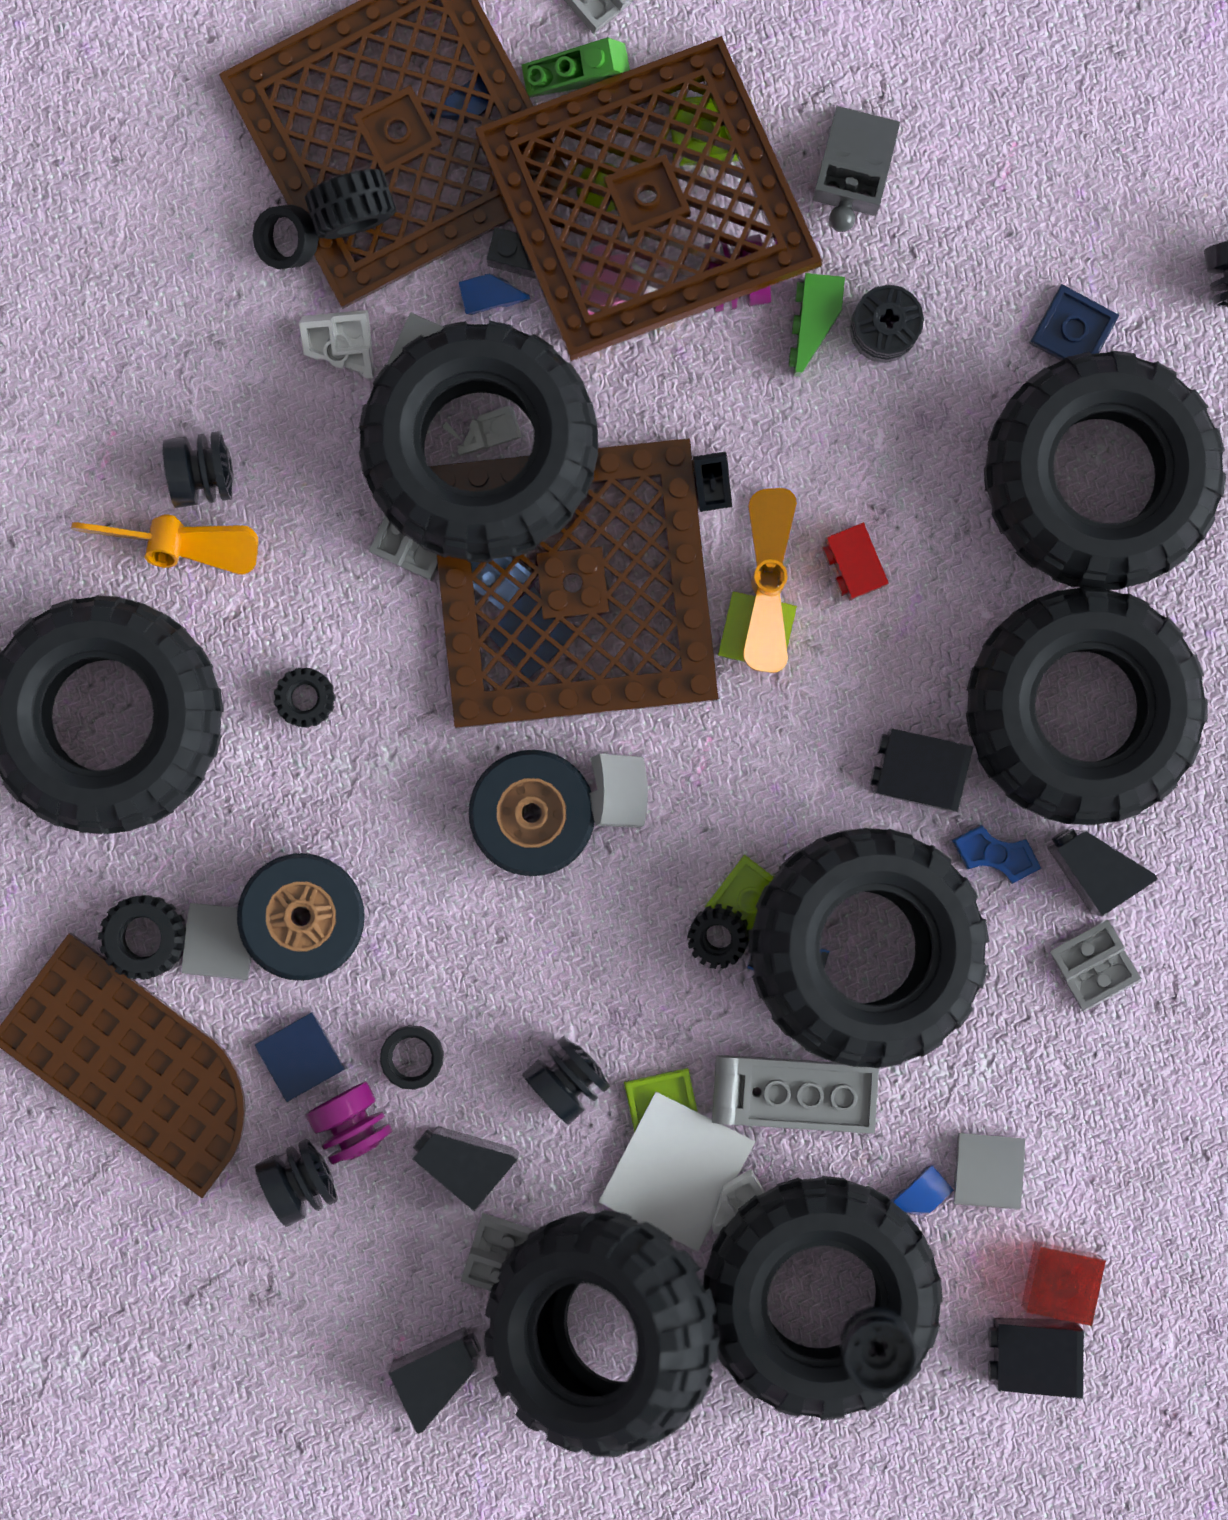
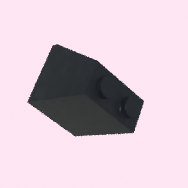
(921, 769)
(1098, 871)
(464, 1163)
(1037, 1357)
(434, 1374)

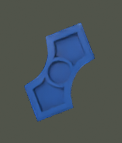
(981, 849)

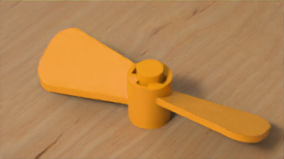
(771, 521)
(224, 547)

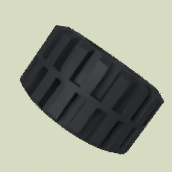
(350, 203)
(115, 944)

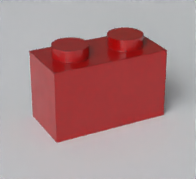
(855, 562)

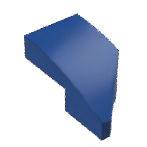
(488, 293)
(923, 1193)

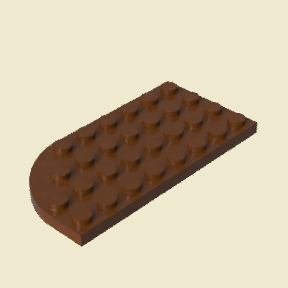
(130, 1064)

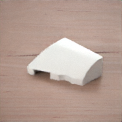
(340, 339)

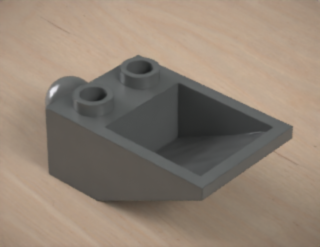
(856, 163)

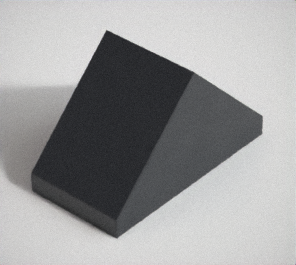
(712, 481)

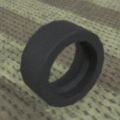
(264, 240)
(394, 1075)

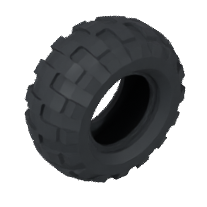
(465, 362)
(1168, 421)
(1166, 692)
(182, 731)
(947, 947)
(771, 1231)
(537, 1356)

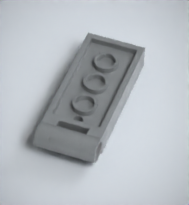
(795, 1094)

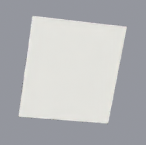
(676, 1170)

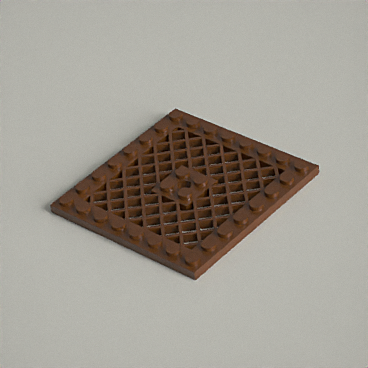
(329, 38)
(673, 300)
(692, 684)

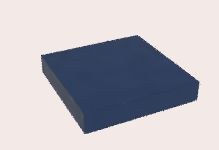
(1073, 325)
(528, 636)
(299, 1057)

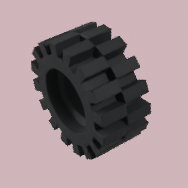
(289, 683)
(710, 953)

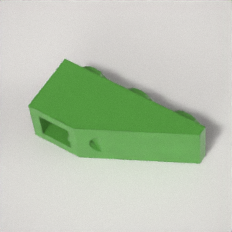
(575, 67)
(820, 307)

